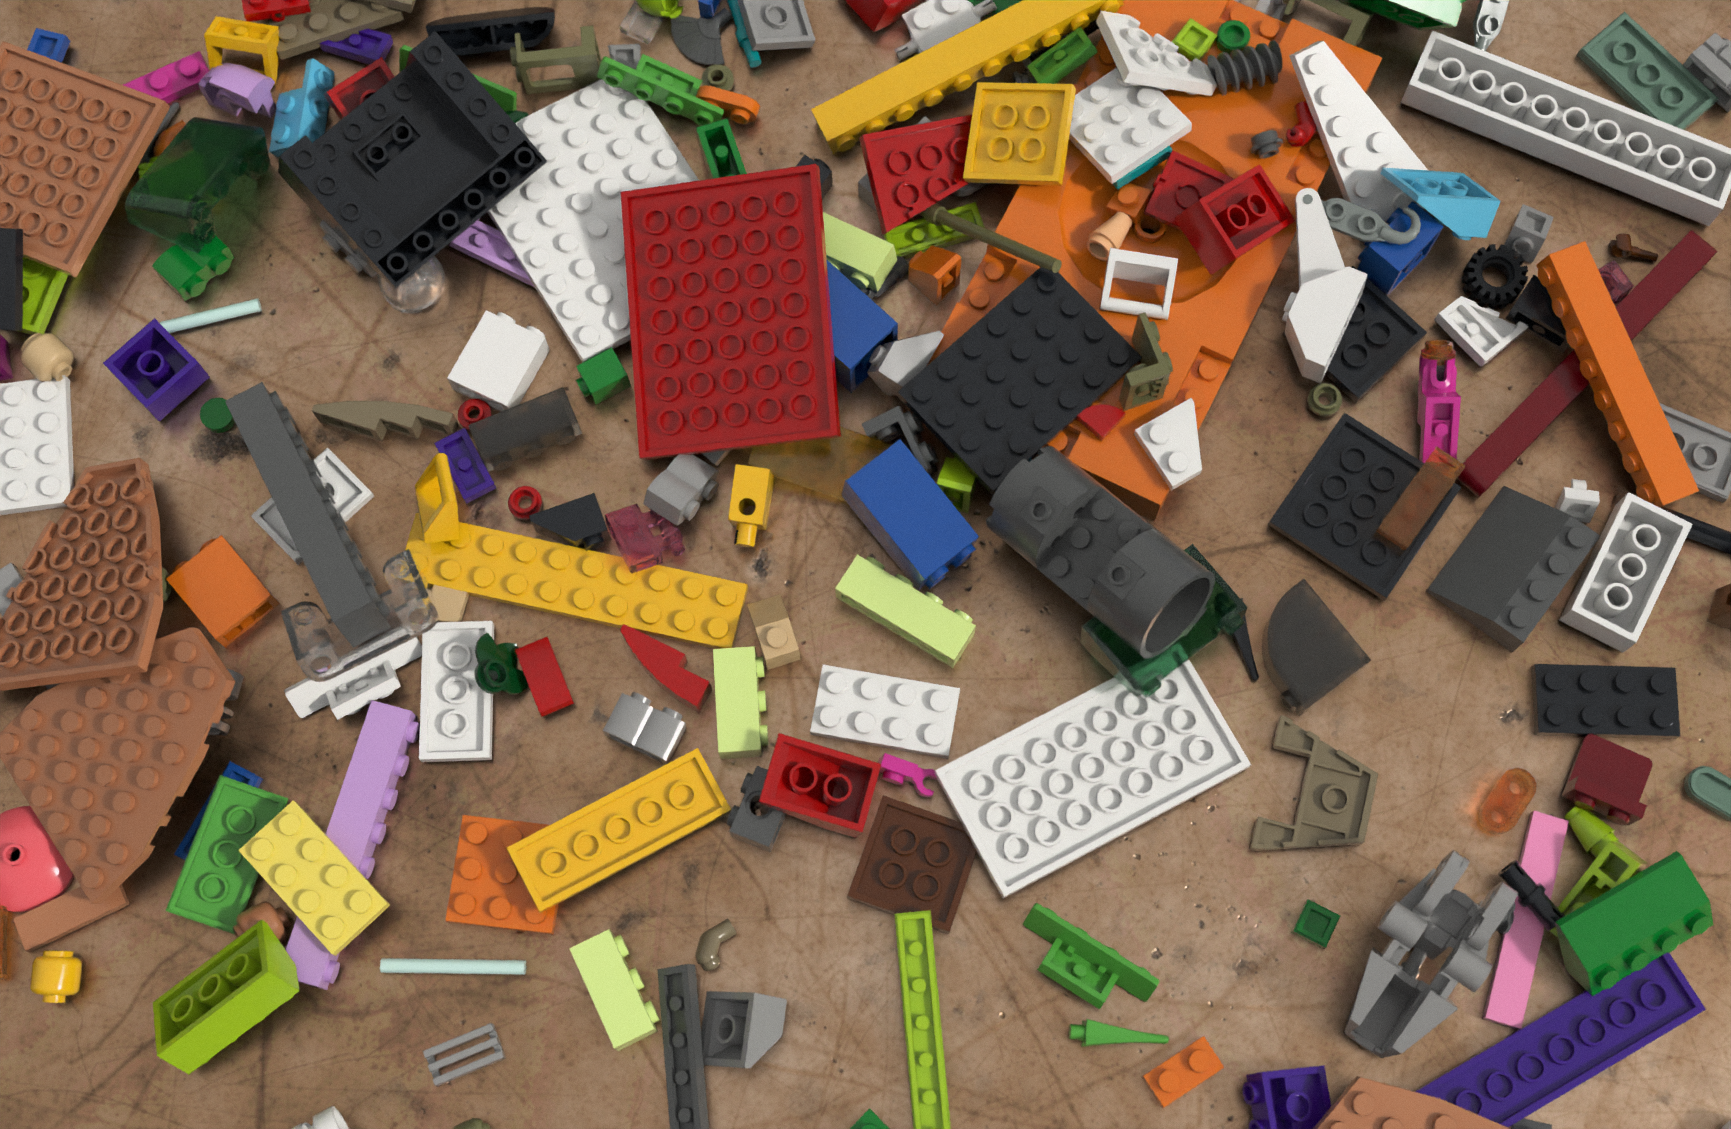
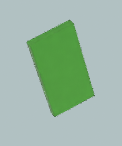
(215, 875)

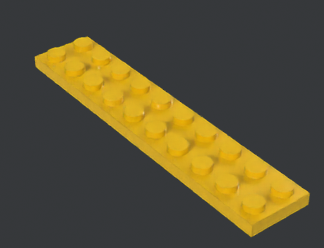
(583, 584)

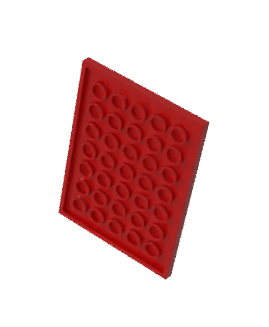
(730, 313)

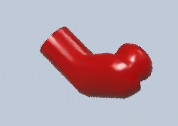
(1304, 129)

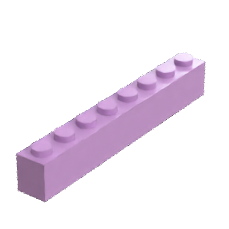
(359, 819)

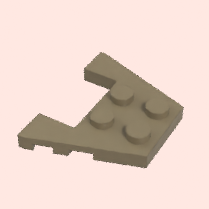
(1332, 800)

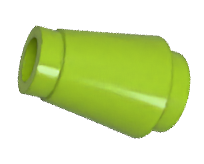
(1590, 830)

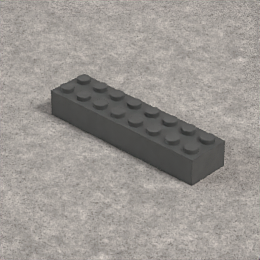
(310, 514)

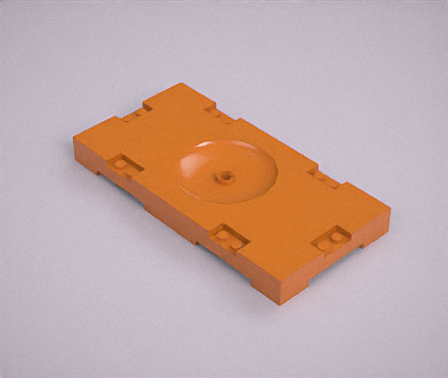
(1206, 311)

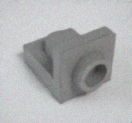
(1528, 233)

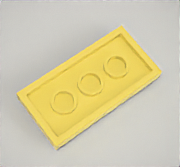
(314, 878)

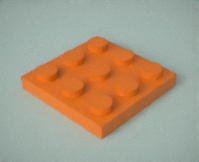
(486, 882)

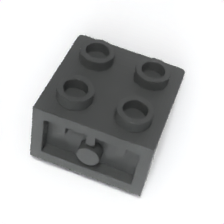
(890, 426)

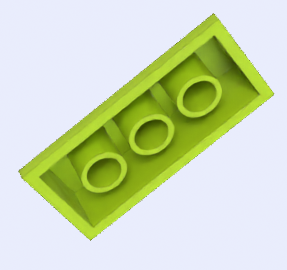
(223, 998)

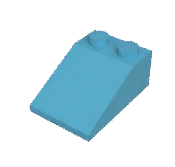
(1450, 198)

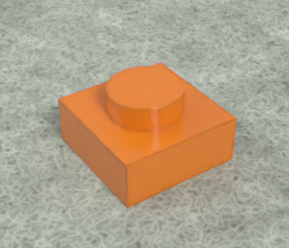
(1130, 200)

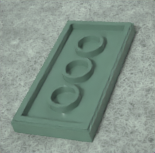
(1646, 74)

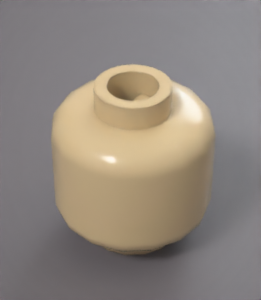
(46, 357)

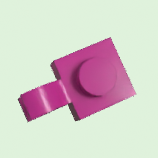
(899, 770)

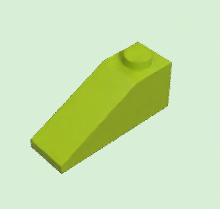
(1608, 870)

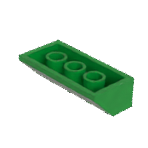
(1633, 924)

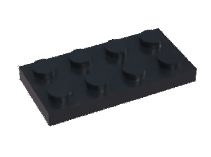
(1605, 701)

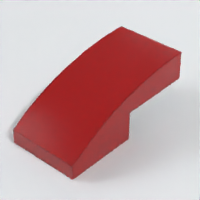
(544, 676)

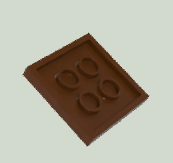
(914, 863)

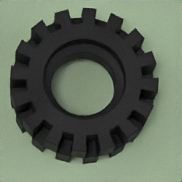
(1503, 261)

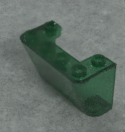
(192, 176)

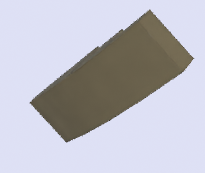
(376, 417)

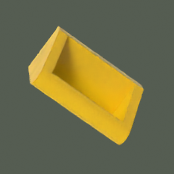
(243, 37)
(437, 502)

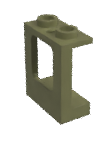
(1360, 17)
(583, 59)

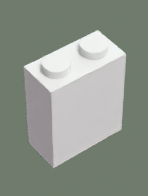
(499, 361)

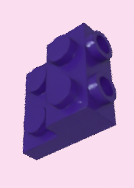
(1287, 1098)

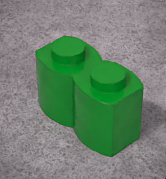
(190, 272)

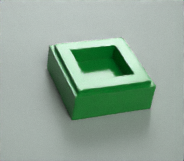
(1315, 924)

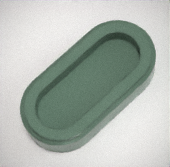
(1710, 790)

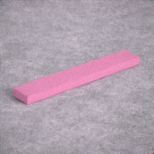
(1521, 944)

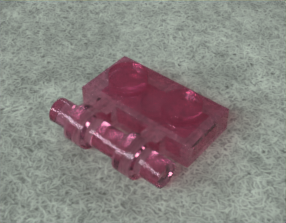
(635, 540)

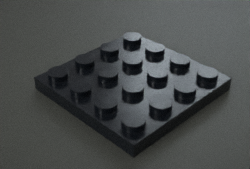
(1347, 498)

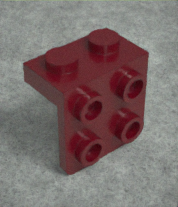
(1608, 780)

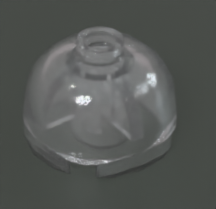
(418, 291)

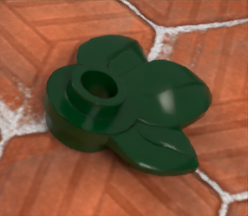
(497, 667)

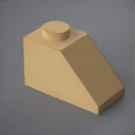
(774, 632)

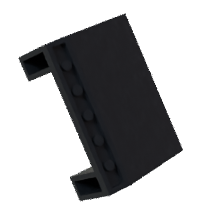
(412, 163)

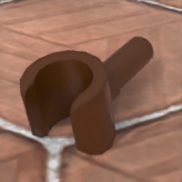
(1623, 248)

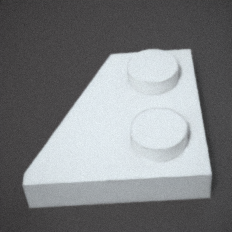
(1478, 329)
(1173, 444)

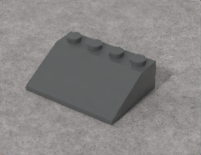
(1512, 566)

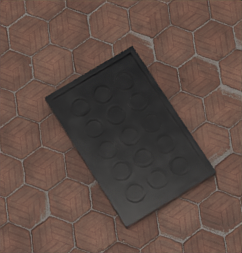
(1019, 377)

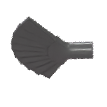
(700, 37)

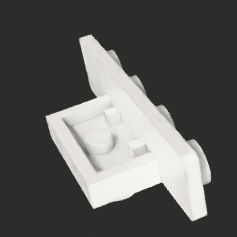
(356, 687)

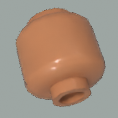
(273, 917)

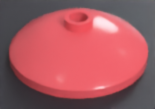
(39, 871)

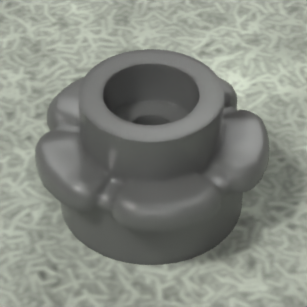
(1266, 144)

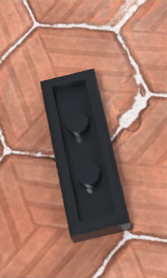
(11, 279)

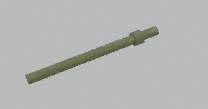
(938, 215)

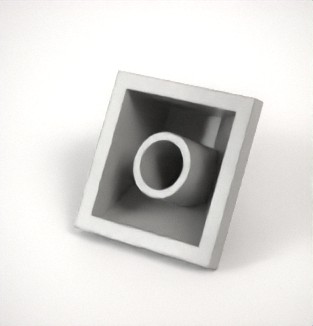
(902, 360)
(740, 1027)

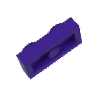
(361, 47)
(466, 465)

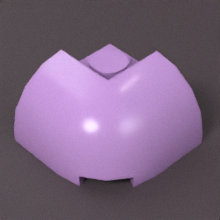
(238, 87)

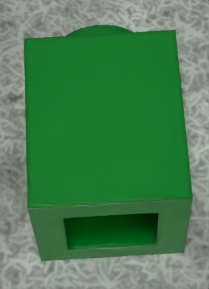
(602, 377)

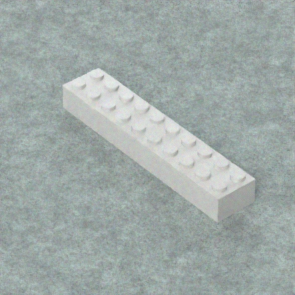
(1571, 128)

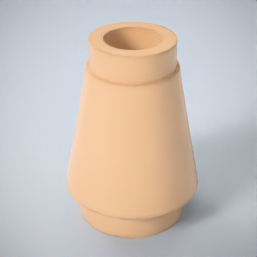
(1109, 235)

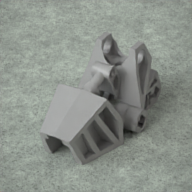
(1394, 1006)

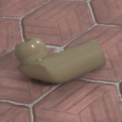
(709, 944)

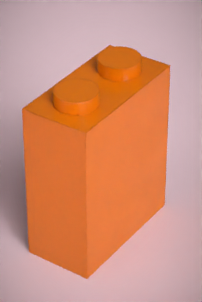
(222, 590)

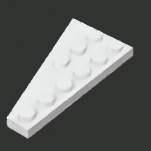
(1353, 132)

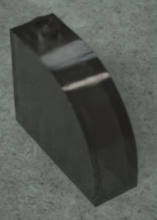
(1308, 649)

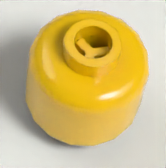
(56, 975)

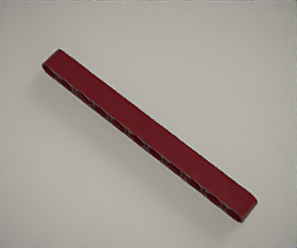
(1566, 380)

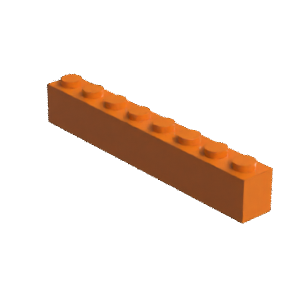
(1616, 376)

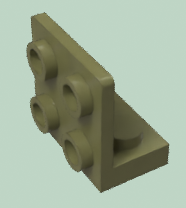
(1149, 379)

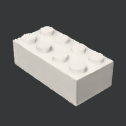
(1626, 572)

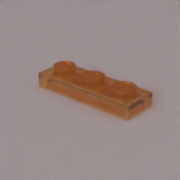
(1420, 498)

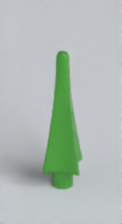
(1099, 1033)

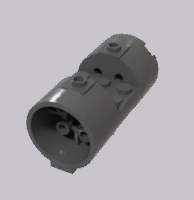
(1100, 552)

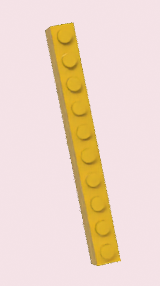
(952, 66)

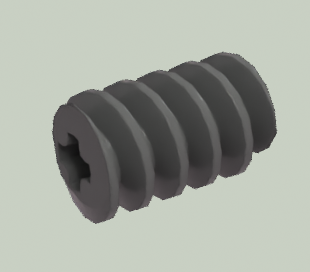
(1246, 66)

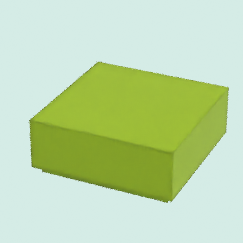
(1194, 40)

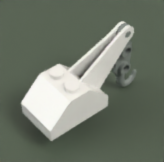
(1326, 287)

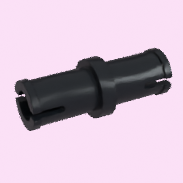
(1531, 894)

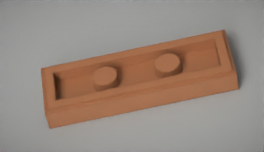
(64, 916)

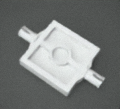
(938, 21)

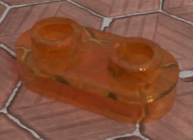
(1506, 802)

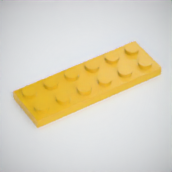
(618, 830)

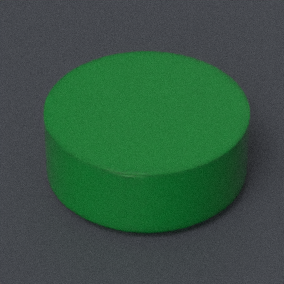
(1232, 36)
(216, 415)

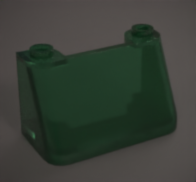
(1144, 674)

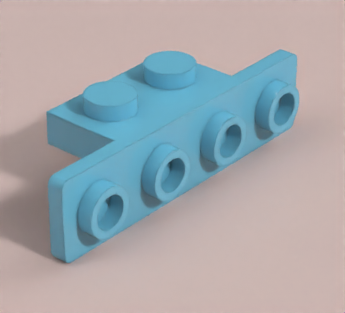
(302, 109)

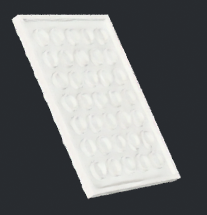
(569, 212)

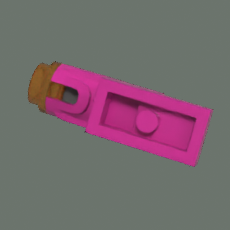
(1438, 399)

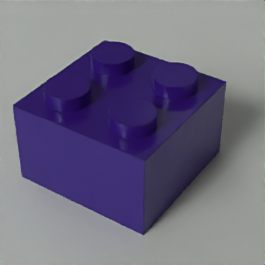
(156, 369)

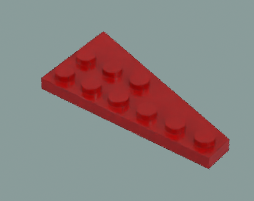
(915, 167)

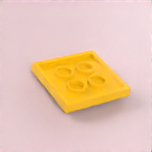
(1019, 133)

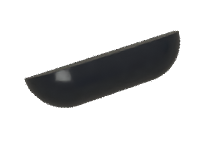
(494, 29)

